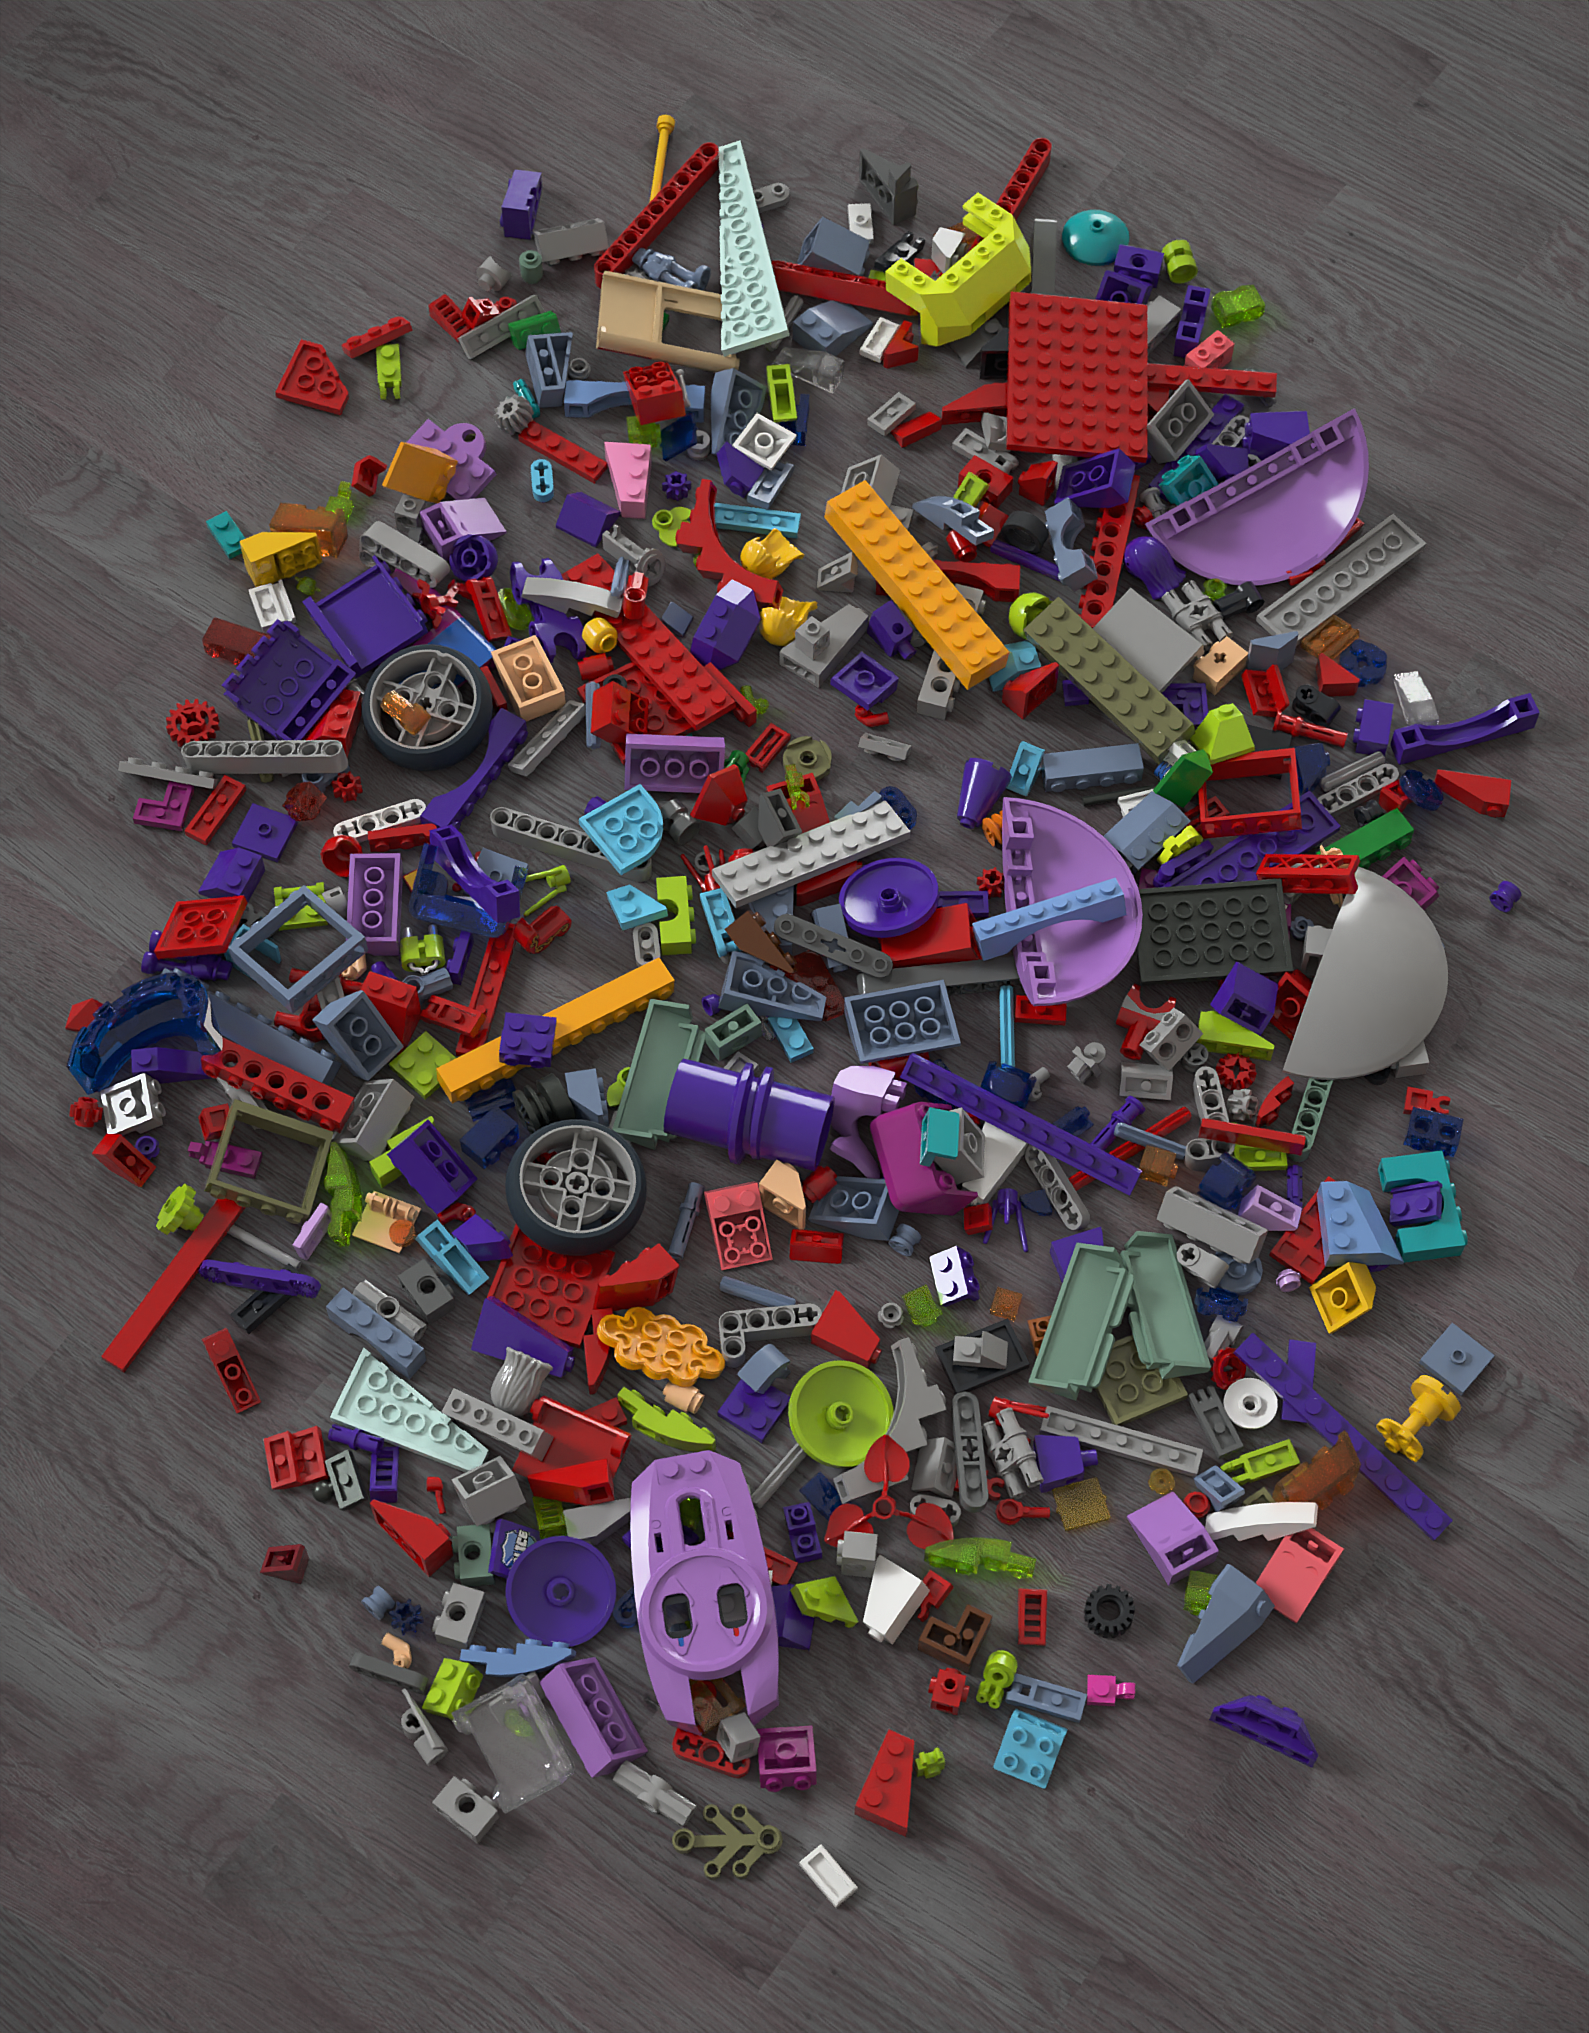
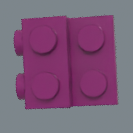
(1408, 878)
(786, 1758)

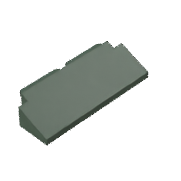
(662, 1044)
(1162, 1308)
(1082, 1322)

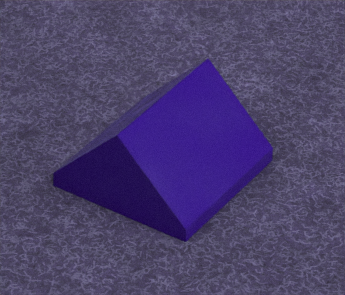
(586, 518)
(793, 1626)

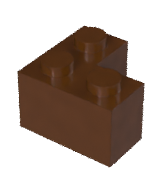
(959, 1644)

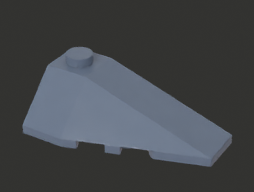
(733, 405)
(768, 991)
(1231, 1616)

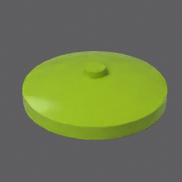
(839, 1413)

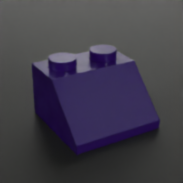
(233, 874)

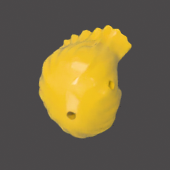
(769, 556)
(780, 625)

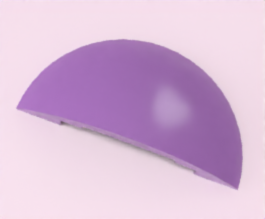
(1275, 513)
(1050, 856)

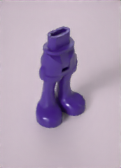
(201, 966)

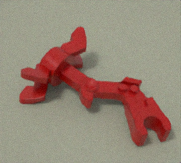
(431, 603)

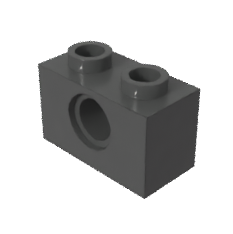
(431, 1305)

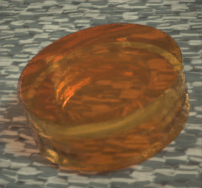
(402, 1233)

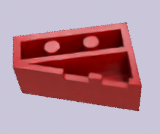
(888, 1785)

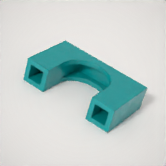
(1445, 1235)

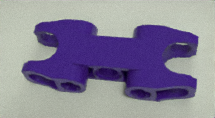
(550, 625)

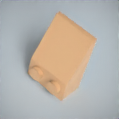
(529, 678)

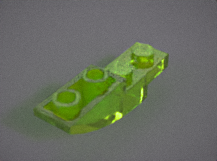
(345, 1189)
(967, 1554)

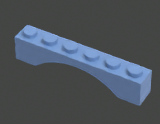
(590, 397)
(1002, 932)

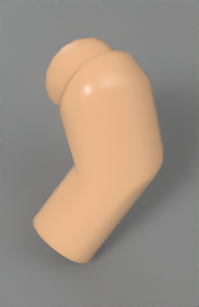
(356, 969)
(401, 1650)

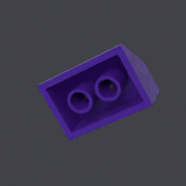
(432, 1167)

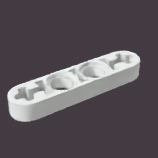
(379, 819)

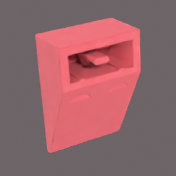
(738, 1225)
(1298, 1571)

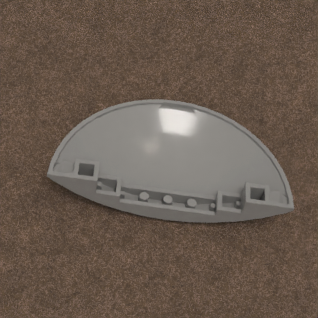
(1373, 987)

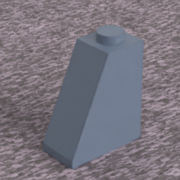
(831, 919)

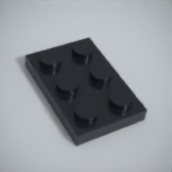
(970, 1377)

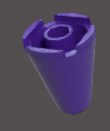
(980, 791)

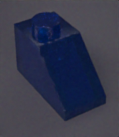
(1311, 766)

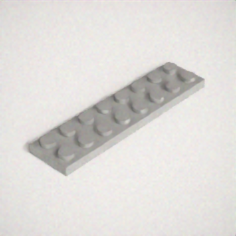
(1343, 579)
(810, 854)

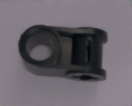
(1316, 707)

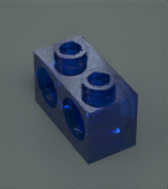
(1434, 1126)

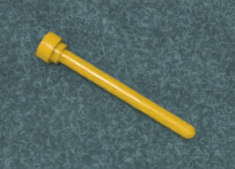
(665, 126)

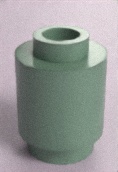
(531, 266)

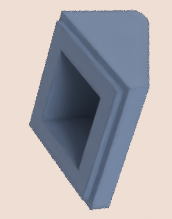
(676, 619)

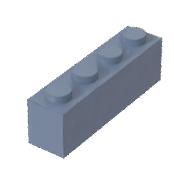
(1092, 767)

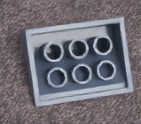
(901, 1021)

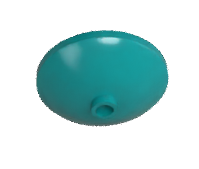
(1094, 237)

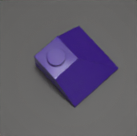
(1123, 288)

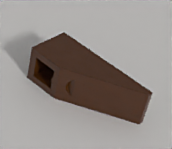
(753, 938)

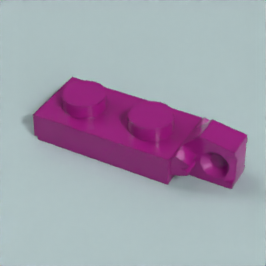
(236, 1159)

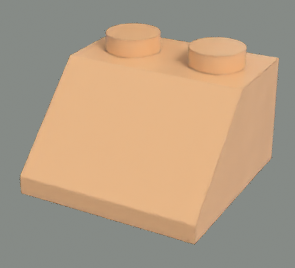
(783, 1194)

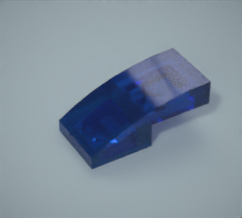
(821, 1495)

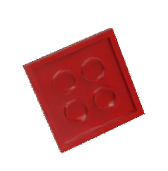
(201, 927)

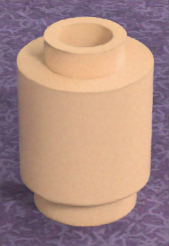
(684, 1398)

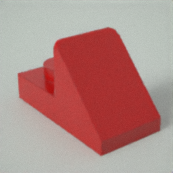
(901, 349)
(1393, 797)

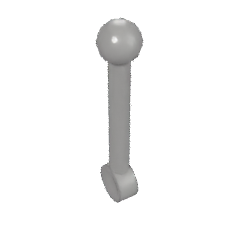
(680, 374)

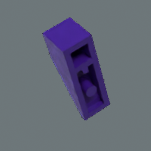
(168, 1064)

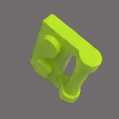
(305, 917)

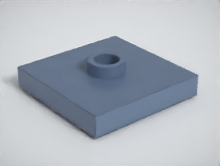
(497, 866)
(1456, 1359)

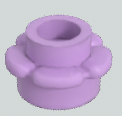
(1288, 1280)

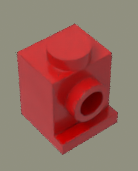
(479, 311)

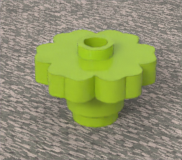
(179, 1211)

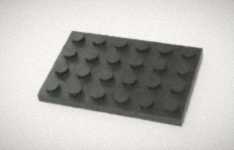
(1206, 928)

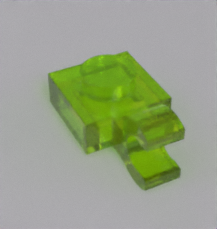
(342, 500)
(794, 782)

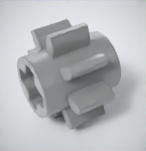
(1242, 1104)

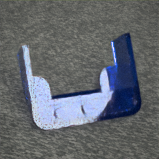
(432, 904)

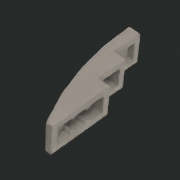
(569, 594)

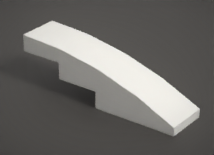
(1269, 1519)

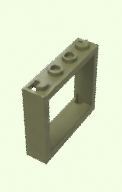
(280, 1125)

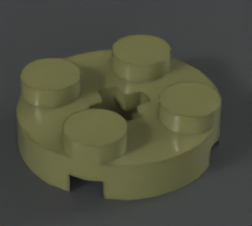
(813, 749)

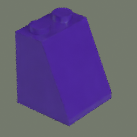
(1274, 431)

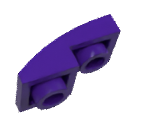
(802, 1532)

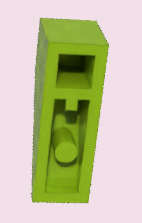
(1226, 1036)

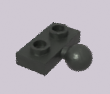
(344, 1482)

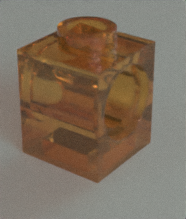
(1158, 1165)

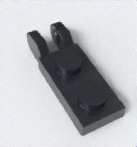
(900, 250)

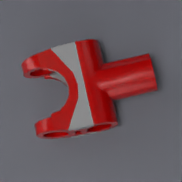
(1139, 1021)

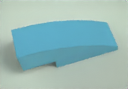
(451, 1257)

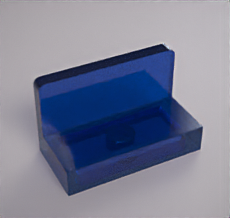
(800, 426)

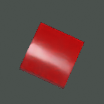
(296, 1458)

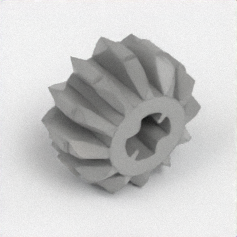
(513, 414)

